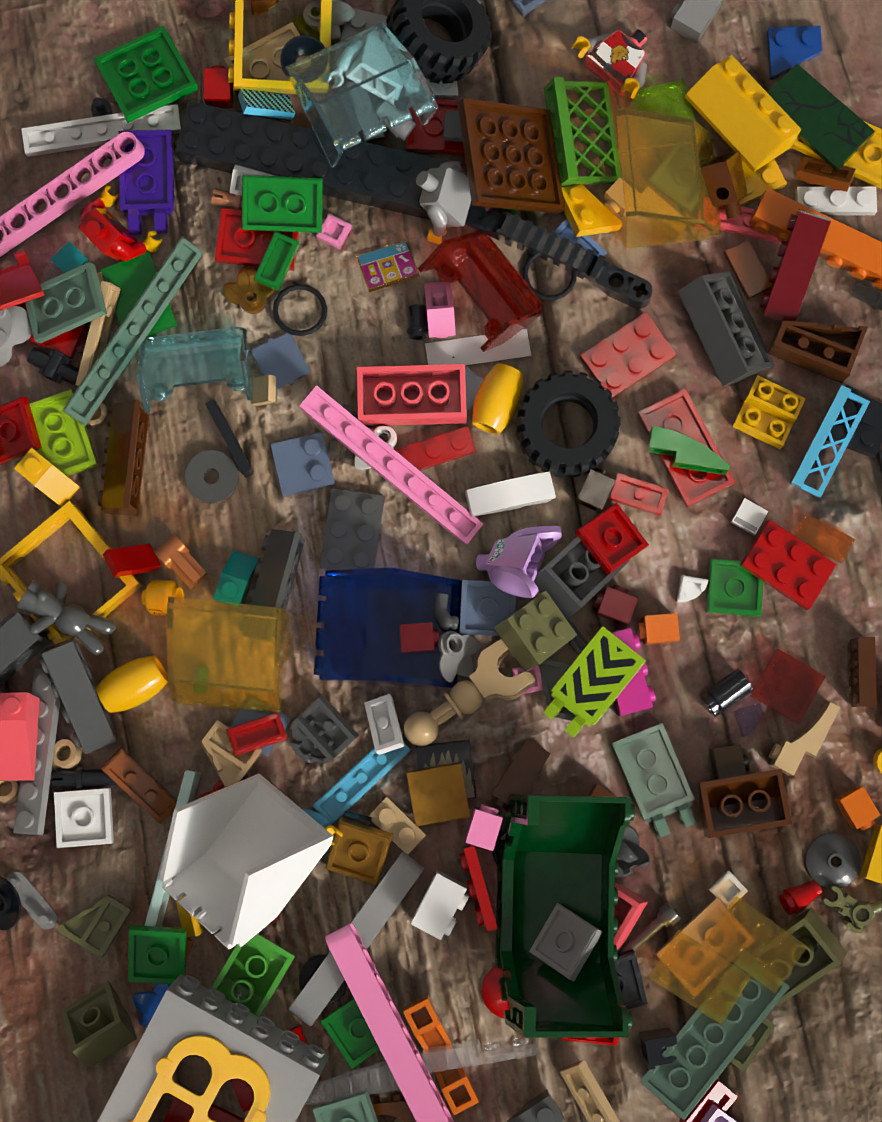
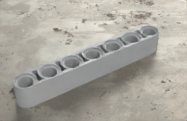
(368, 924)

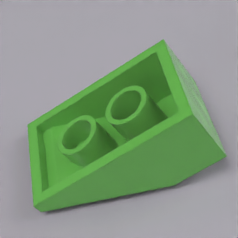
(253, 973)

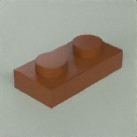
(821, 173)

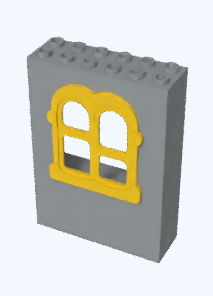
(234, 1044)

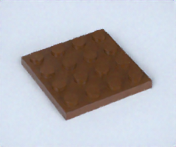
(510, 156)

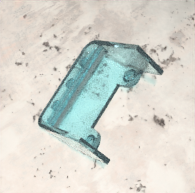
(194, 360)

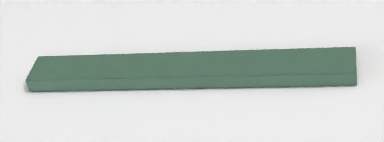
(132, 331)

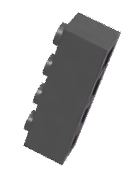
(77, 690)

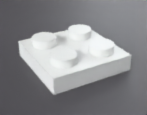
(83, 817)

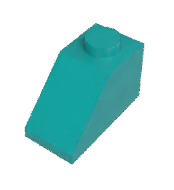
(236, 579)

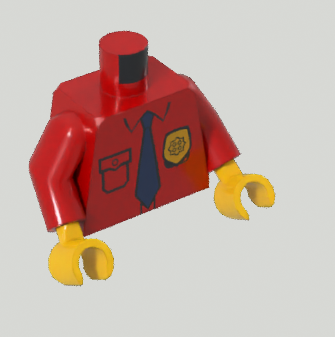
(110, 234)

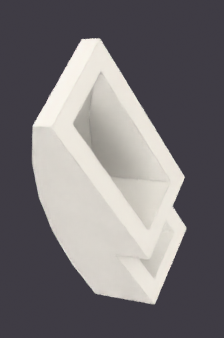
(510, 494)

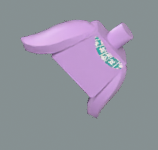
(517, 559)

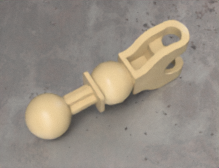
(467, 696)

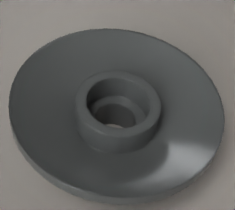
(819, 860)

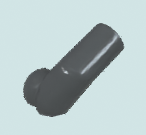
(441, 614)

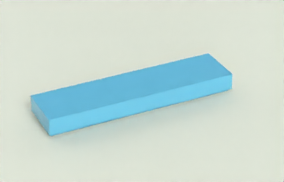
(357, 782)

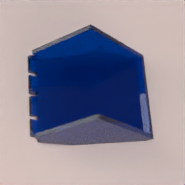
(364, 626)

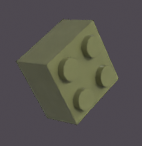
(535, 631)

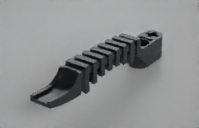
(573, 256)

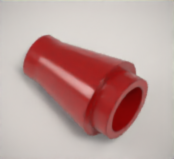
(799, 897)

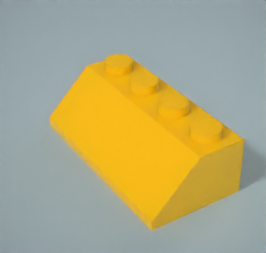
(743, 113)

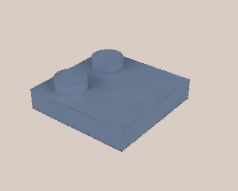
(302, 464)
(483, 607)

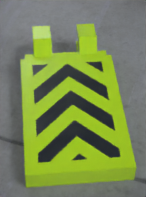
(594, 680)

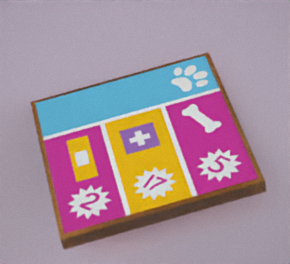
(387, 266)

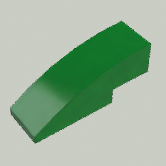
(685, 451)

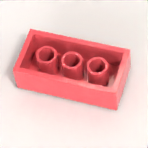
(411, 395)

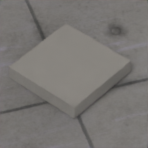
(565, 942)

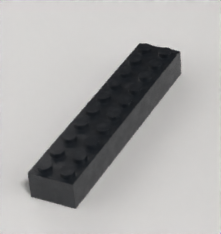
(363, 175)

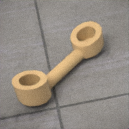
(65, 756)

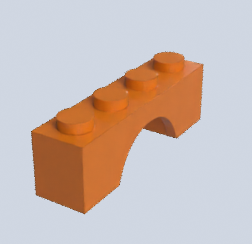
(431, 1033)

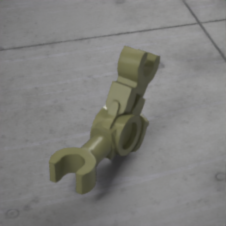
(858, 911)

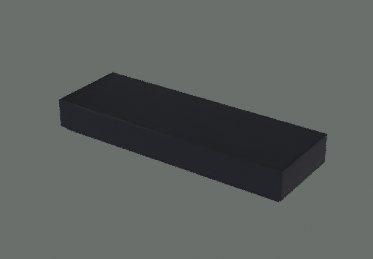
(229, 438)

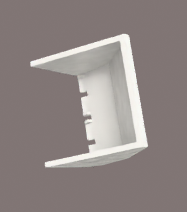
(240, 857)

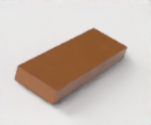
(139, 785)

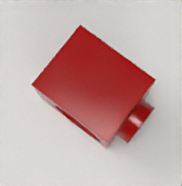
(216, 87)

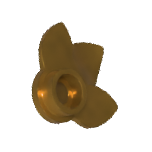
(247, 289)

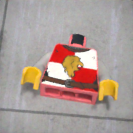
(616, 59)

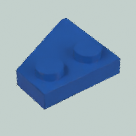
(791, 47)

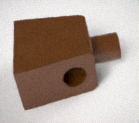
(725, 182)

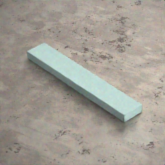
(160, 896)

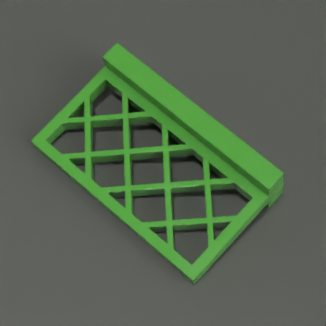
(558, 103)

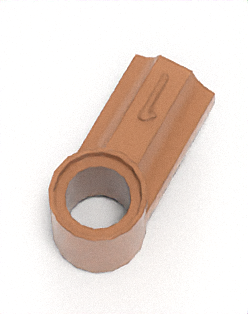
(177, 556)

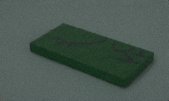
(824, 120)

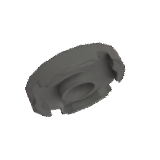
(207, 461)

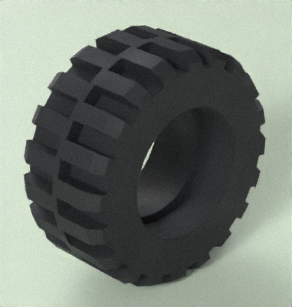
(436, 57)
(573, 389)

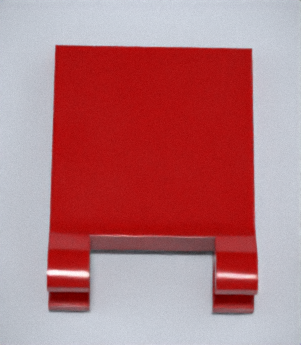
(18, 283)

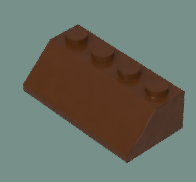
(125, 459)

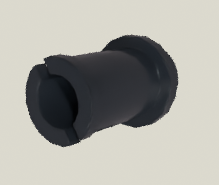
(417, 322)

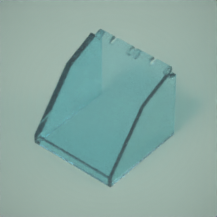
(358, 87)

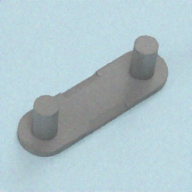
(33, 901)

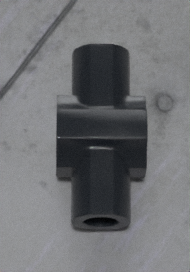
(53, 365)

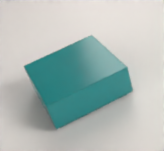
(68, 258)

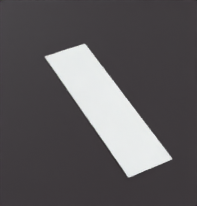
(468, 350)

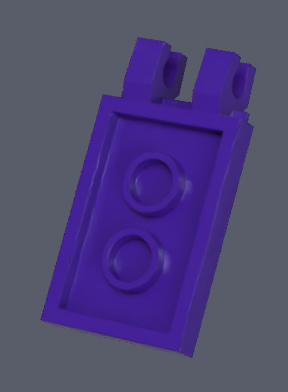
(149, 183)

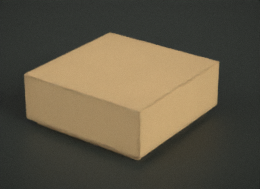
(264, 390)

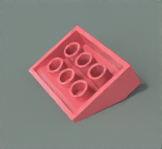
(18, 736)

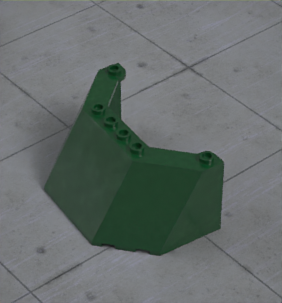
(566, 855)

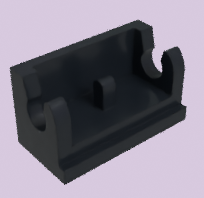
(654, 1044)

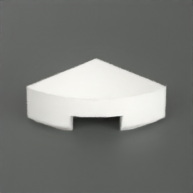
(690, 588)

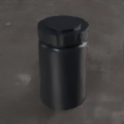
(726, 692)

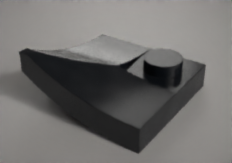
(868, 433)

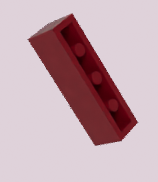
(796, 265)

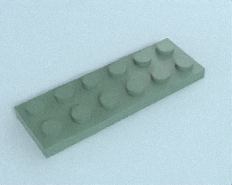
(708, 1047)

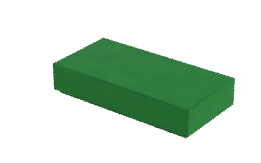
(276, 261)

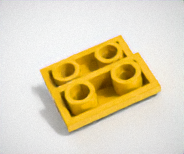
(768, 412)

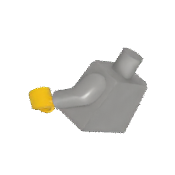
(444, 198)

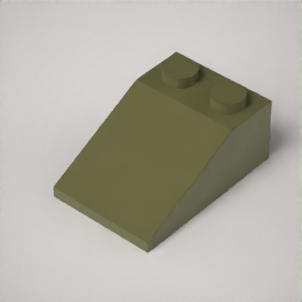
(820, 956)

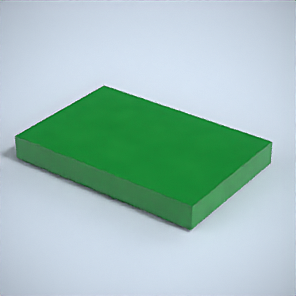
(282, 203)
(133, 279)

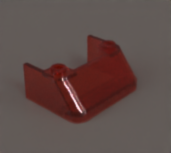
(489, 281)

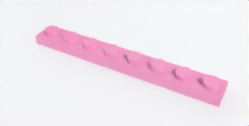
(390, 465)

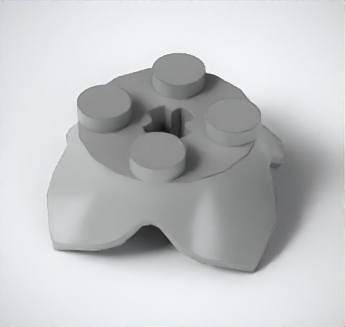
(14, 330)

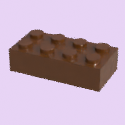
(863, 672)

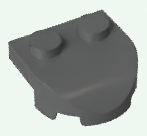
(321, 733)

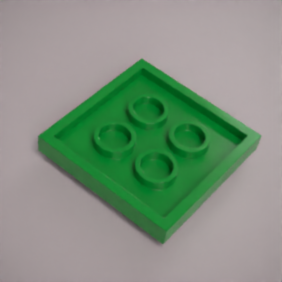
(145, 74)

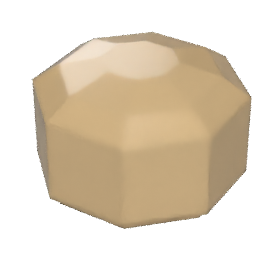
(99, 416)

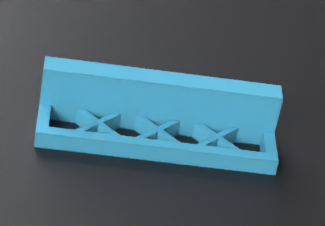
(821, 436)

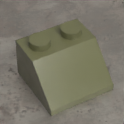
(97, 1025)

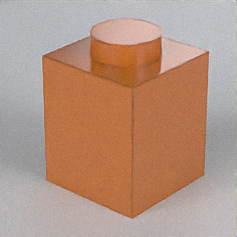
(659, 629)
(857, 808)

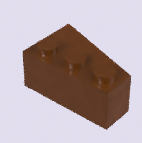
(818, 348)

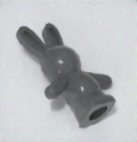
(68, 618)

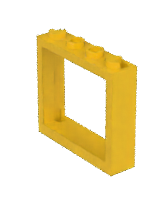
(236, 49)
(41, 533)

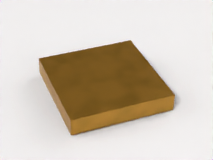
(438, 794)
(359, 851)

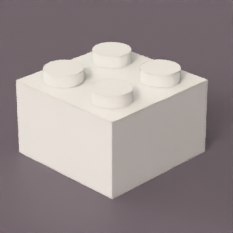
(439, 905)

